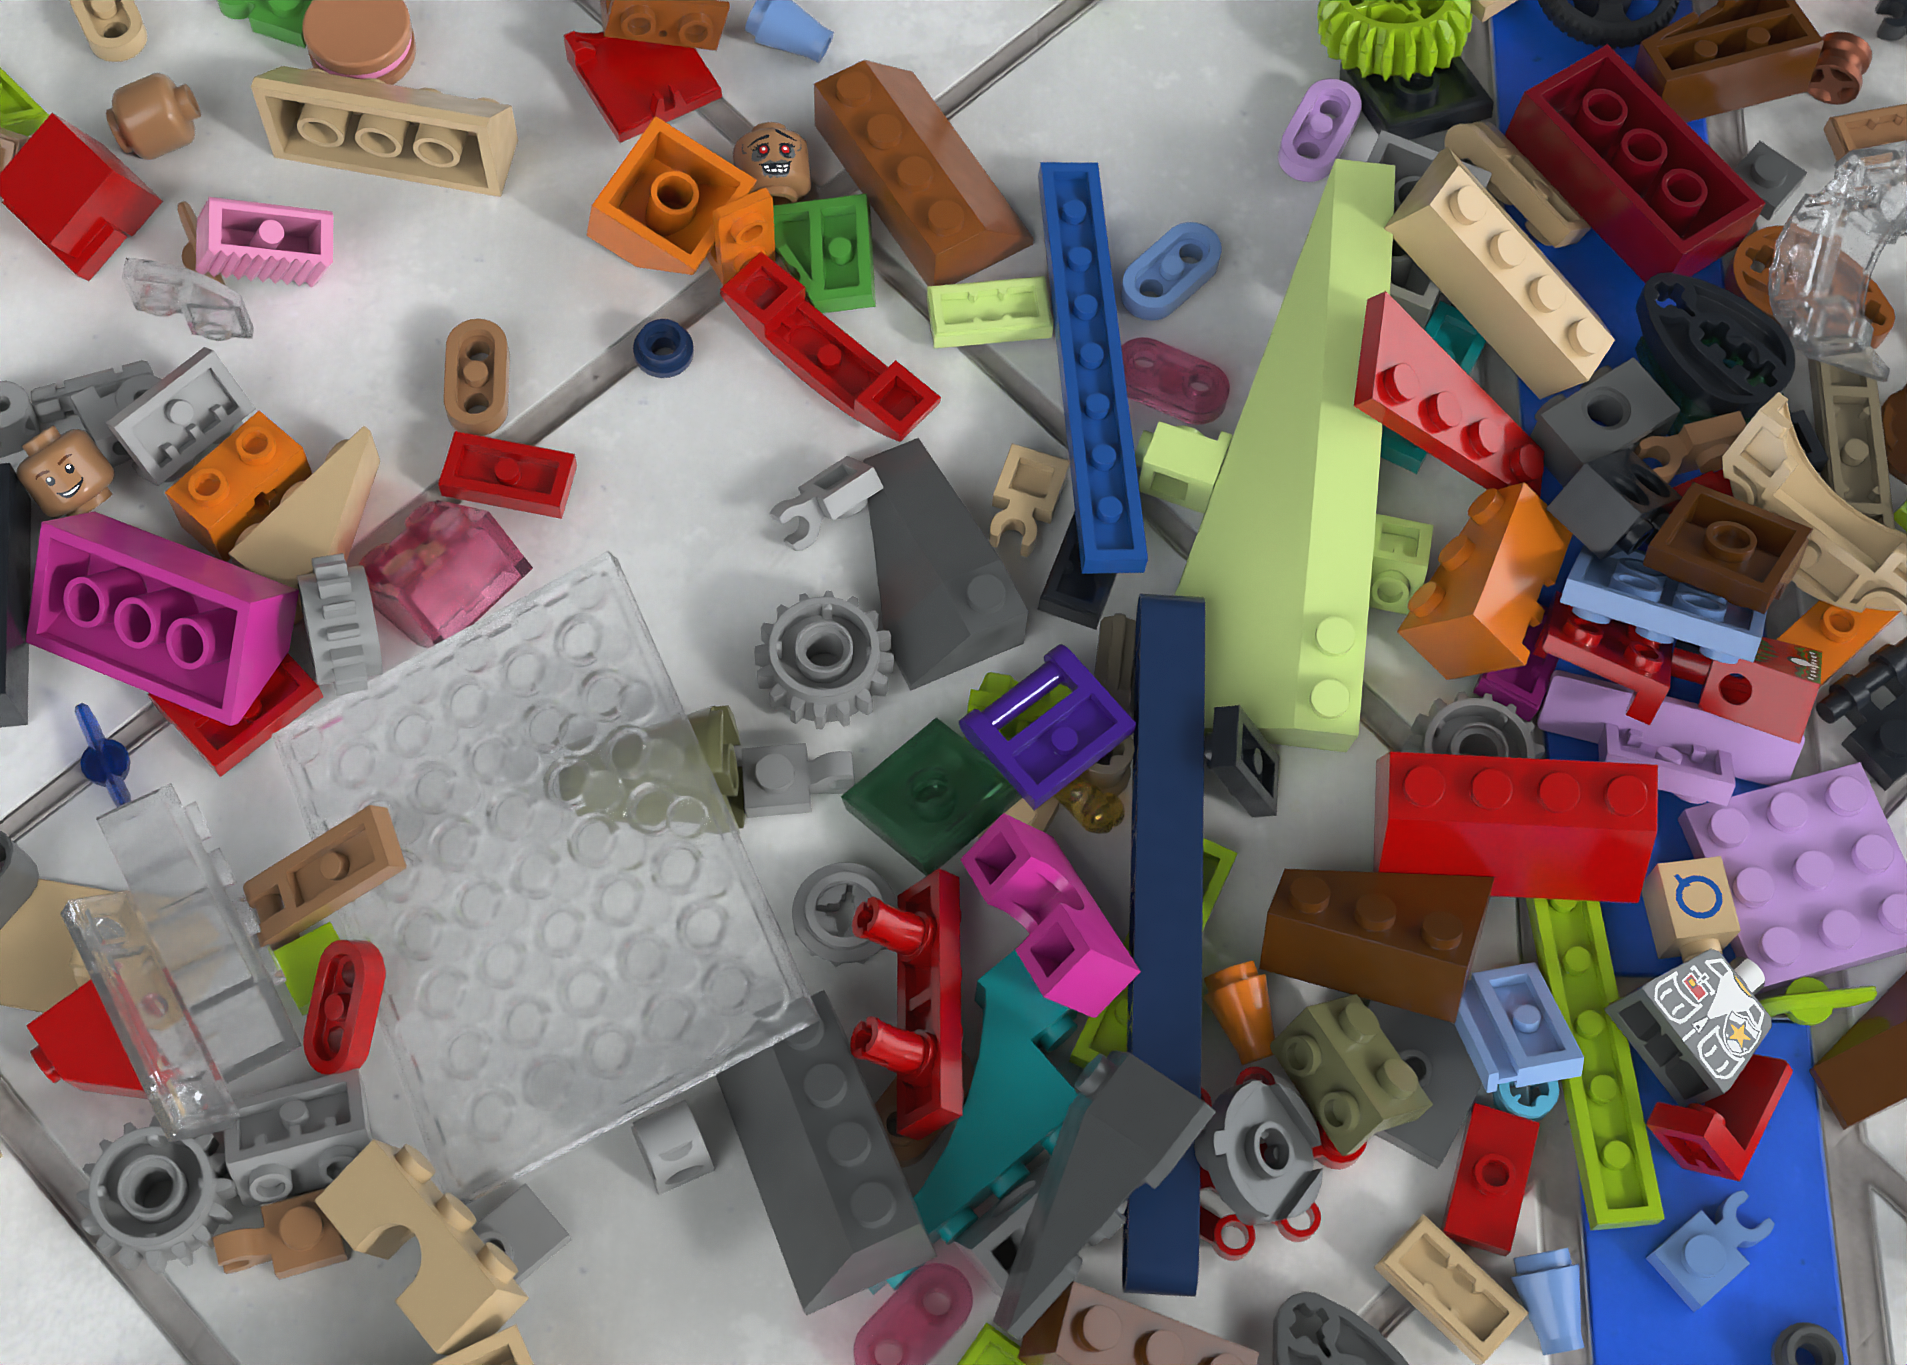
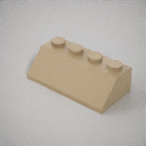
(387, 129)
(1499, 279)

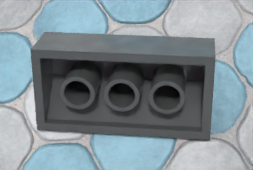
(824, 1164)

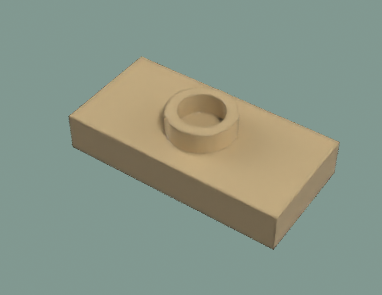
(1451, 1290)

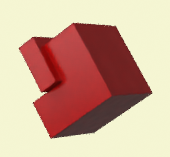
(75, 195)

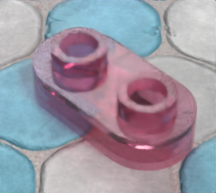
(1168, 381)
(907, 1322)

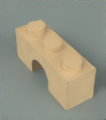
(462, 1284)

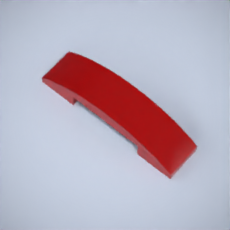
(825, 355)

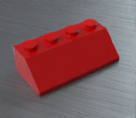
(1526, 821)

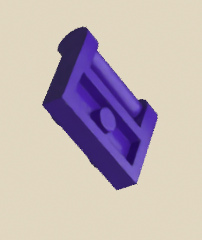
(1061, 740)

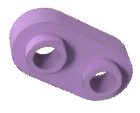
(1316, 133)

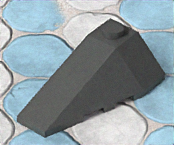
(936, 572)
(1116, 1136)

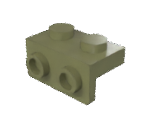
(1348, 1072)

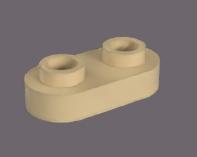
(111, 28)

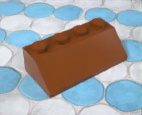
(916, 172)

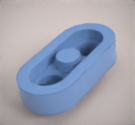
(1167, 275)

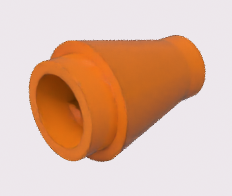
(1243, 1009)

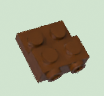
(1728, 548)

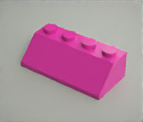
(158, 614)

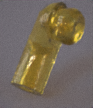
(1091, 807)

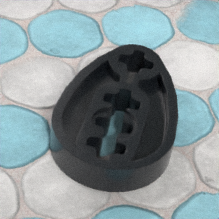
(1699, 370)

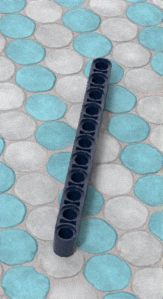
(1167, 921)

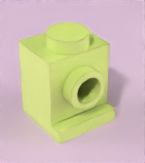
(1180, 464)

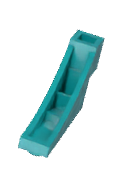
(1010, 1109)

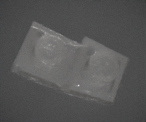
(206, 304)

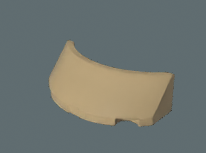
(1848, 555)

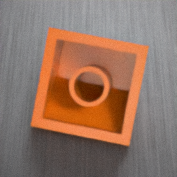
(664, 201)

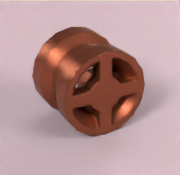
(1840, 68)

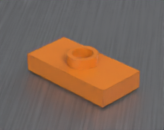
(1836, 633)

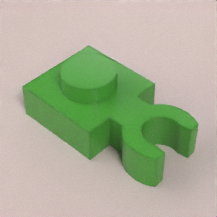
(270, 17)

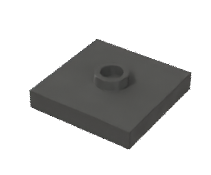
(1443, 1072)

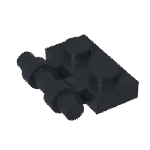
(1880, 734)

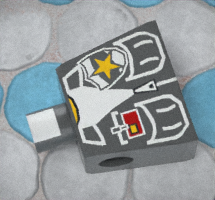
(1696, 1024)

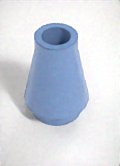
(788, 28)
(1551, 1296)

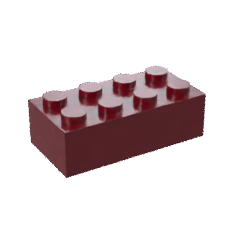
(1633, 167)

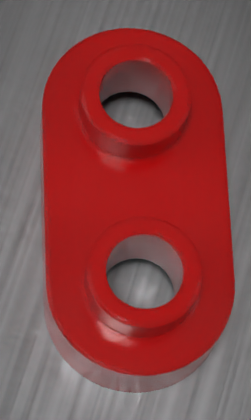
(344, 1006)

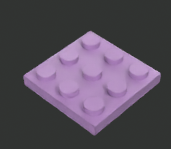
(1808, 874)

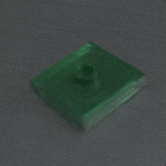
(931, 797)

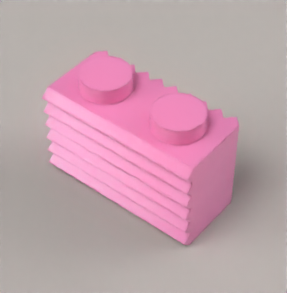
(264, 241)

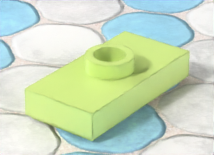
(989, 312)

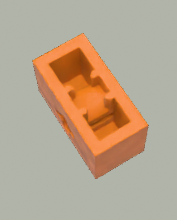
(237, 484)

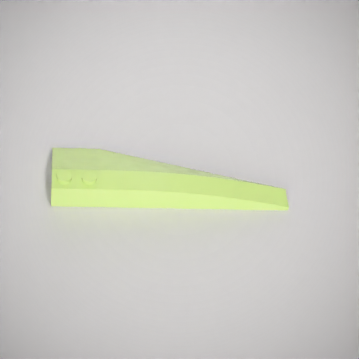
(1297, 494)

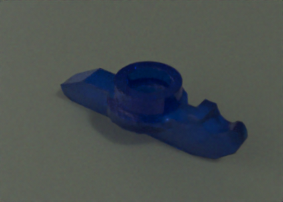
(104, 760)

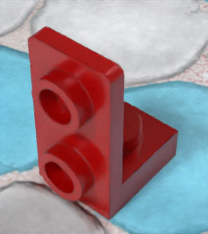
(1726, 1129)

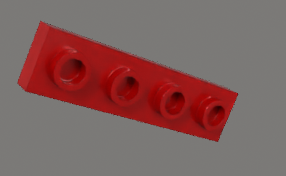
(929, 1031)

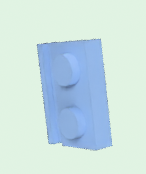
(1516, 1029)

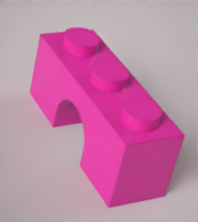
(1069, 942)

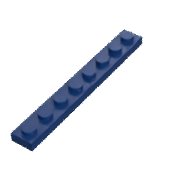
(1091, 370)

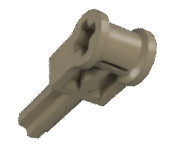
(1114, 673)

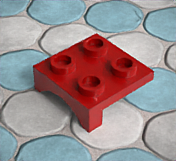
(639, 80)
(1610, 652)

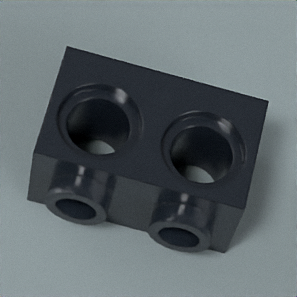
(1615, 504)

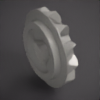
(825, 892)

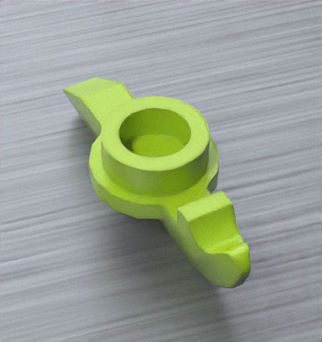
(1811, 1001)

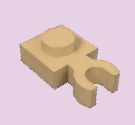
(1025, 492)

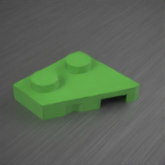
(829, 250)

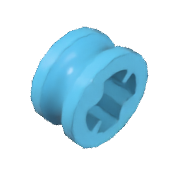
(1538, 1108)

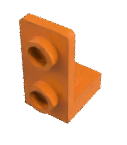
(741, 233)

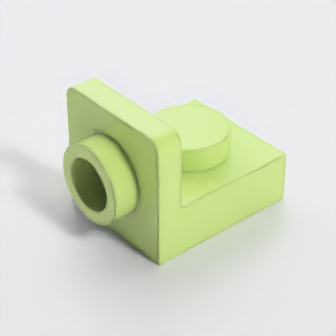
(1398, 562)

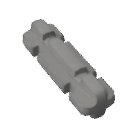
(52, 403)

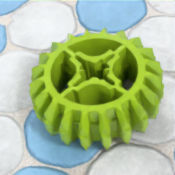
(1394, 34)

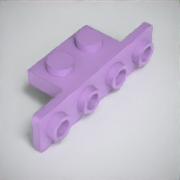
(1693, 748)

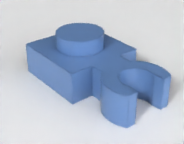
(1704, 1254)

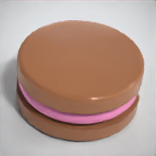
(360, 38)

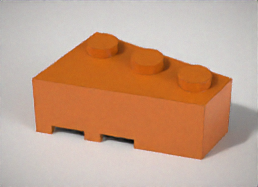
(1488, 585)

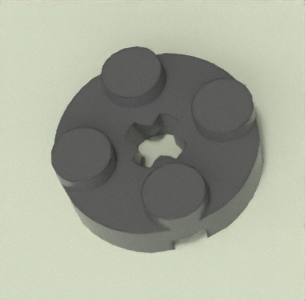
(1232, 1154)

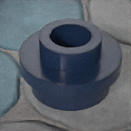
(659, 335)

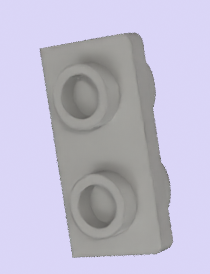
(181, 417)
(296, 1137)

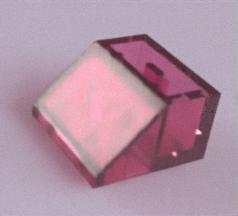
(442, 571)

